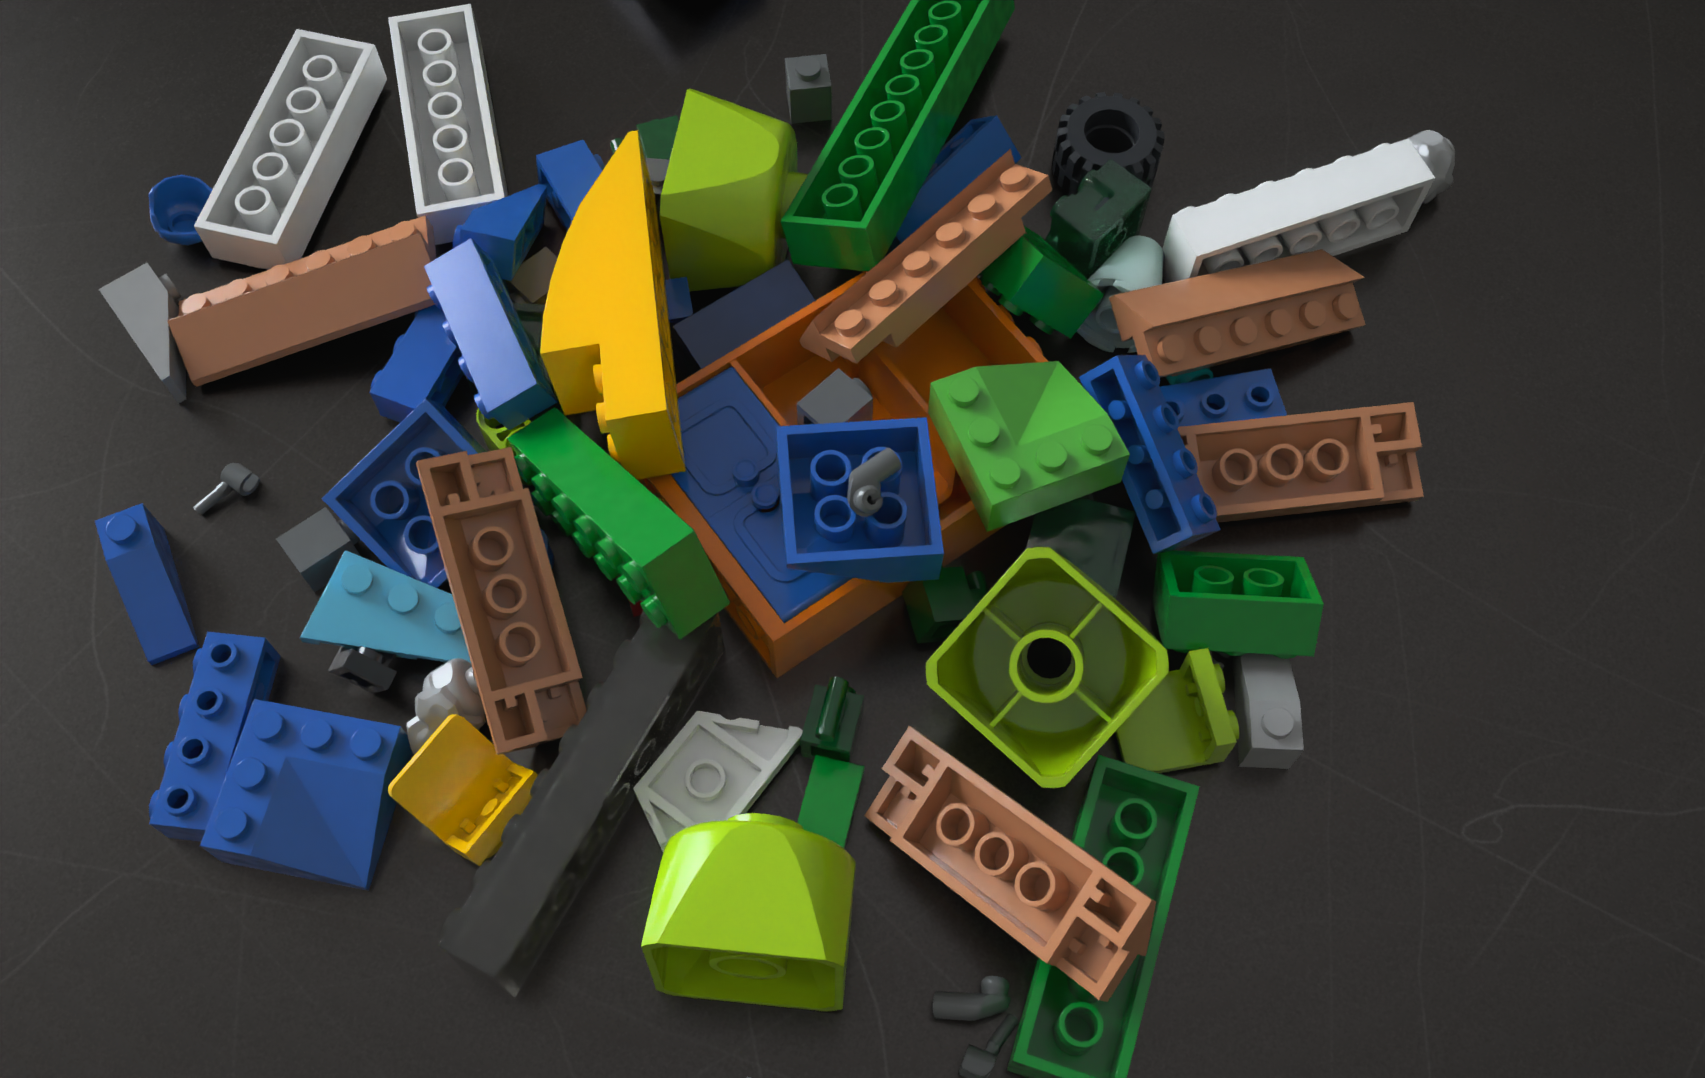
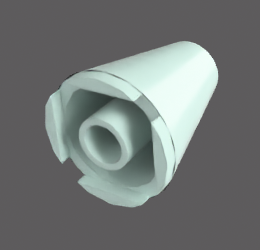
(1130, 268)

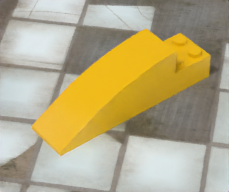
(610, 320)

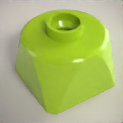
(727, 193)
(1038, 721)
(752, 914)

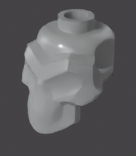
(1439, 157)
(445, 692)

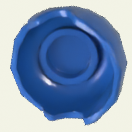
(176, 207)

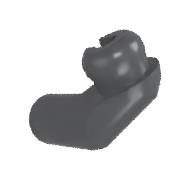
(866, 480)
(973, 1006)

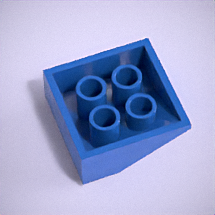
(386, 499)
(823, 531)
(308, 794)

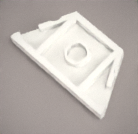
(712, 772)

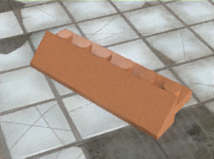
(929, 264)
(305, 302)
(1239, 312)
(1308, 461)
(504, 597)
(1012, 865)

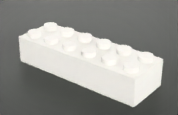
(447, 116)
(292, 151)
(1316, 209)

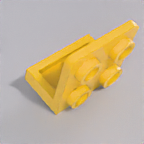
(463, 789)

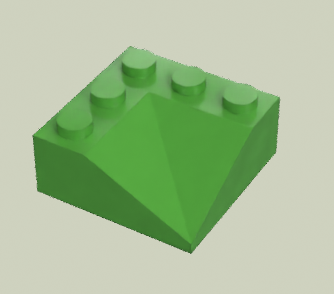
(1025, 438)

